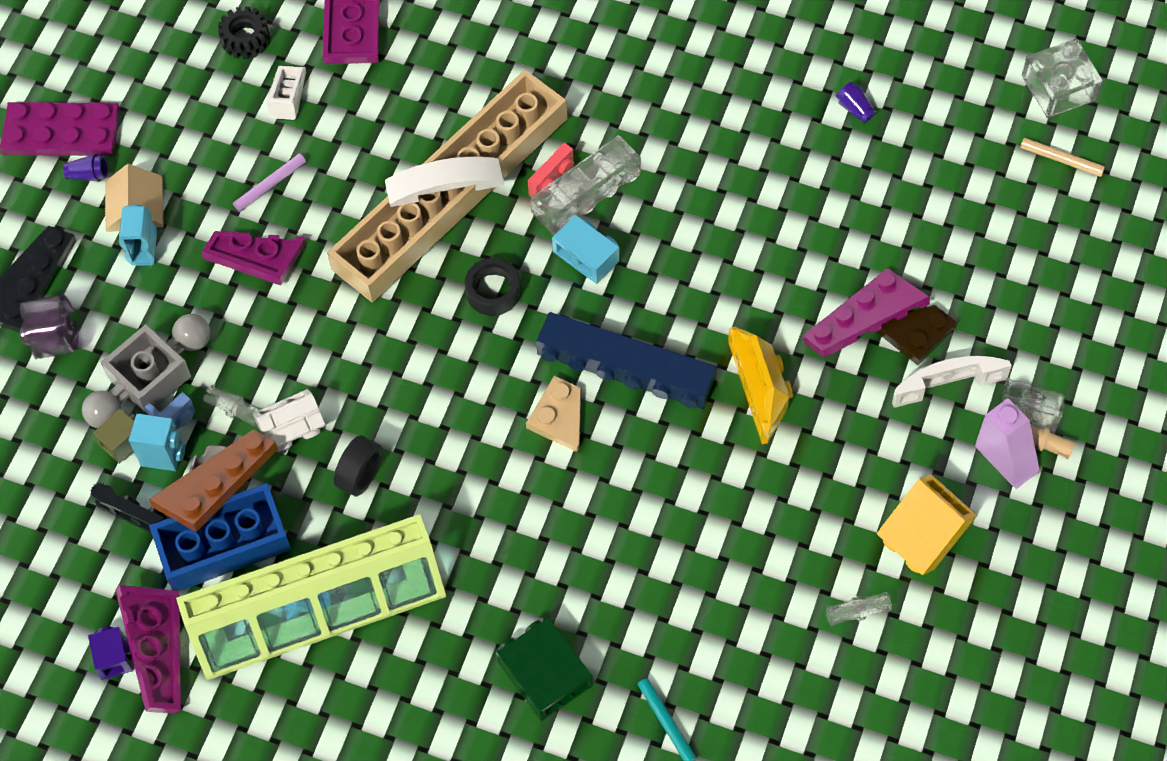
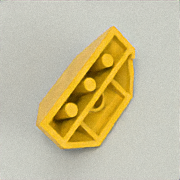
(761, 380)

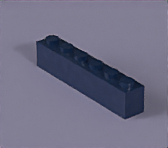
(626, 361)

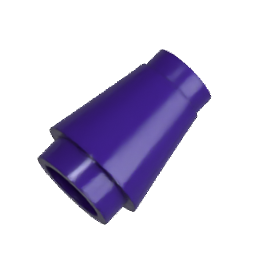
(855, 101)
(86, 168)

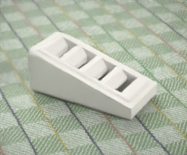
(286, 94)

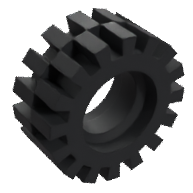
(248, 44)

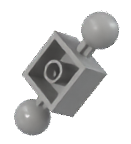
(146, 368)

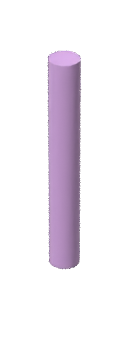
(269, 182)

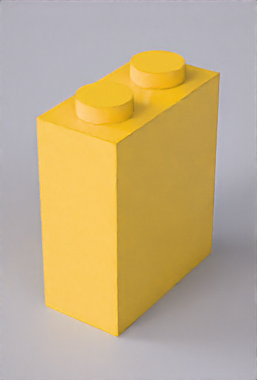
(926, 524)

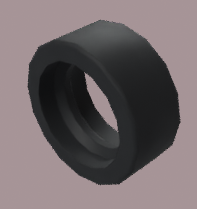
(489, 267)
(358, 465)

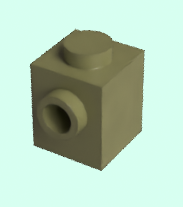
(115, 434)

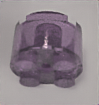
(49, 327)

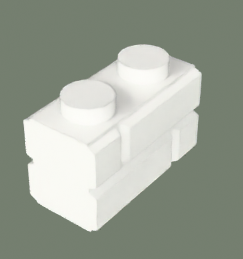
(290, 419)

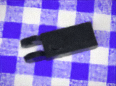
(125, 508)

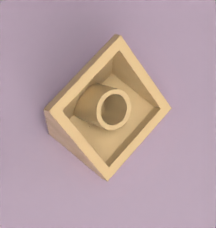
(130, 187)

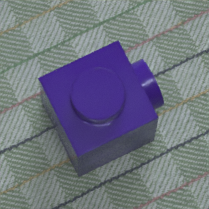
(110, 652)

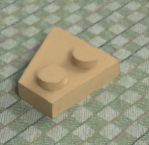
(558, 414)

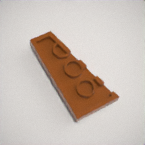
(210, 485)

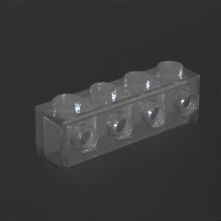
(586, 184)

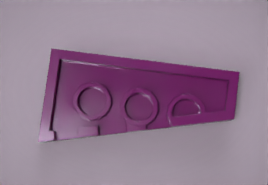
(875, 304)
(154, 641)

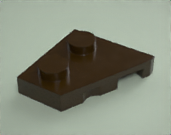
(918, 332)

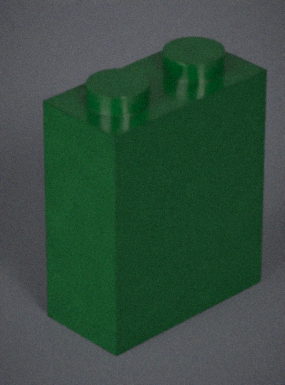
(544, 668)

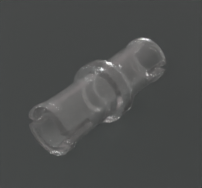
(231, 405)
(858, 608)

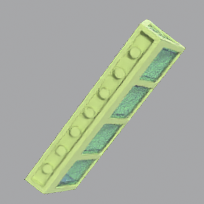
(311, 597)

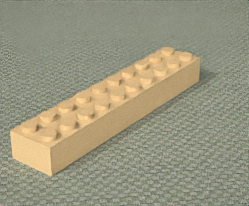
(398, 236)

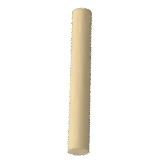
(1062, 157)

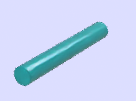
(666, 720)

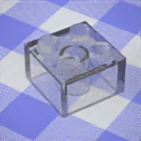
(1061, 78)

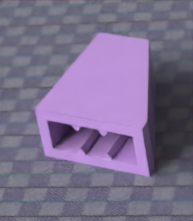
(1009, 443)

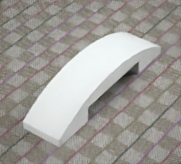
(441, 176)
(984, 368)

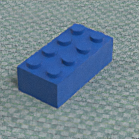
(236, 536)

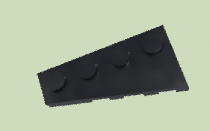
(32, 274)

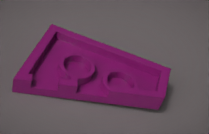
(256, 256)

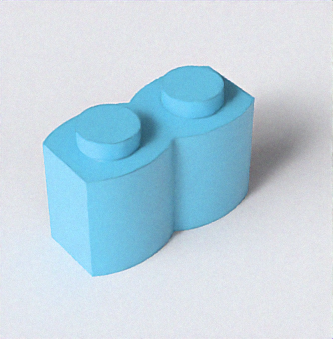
(137, 235)

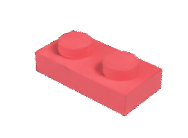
(553, 168)

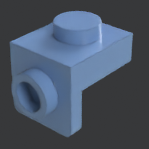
(179, 410)

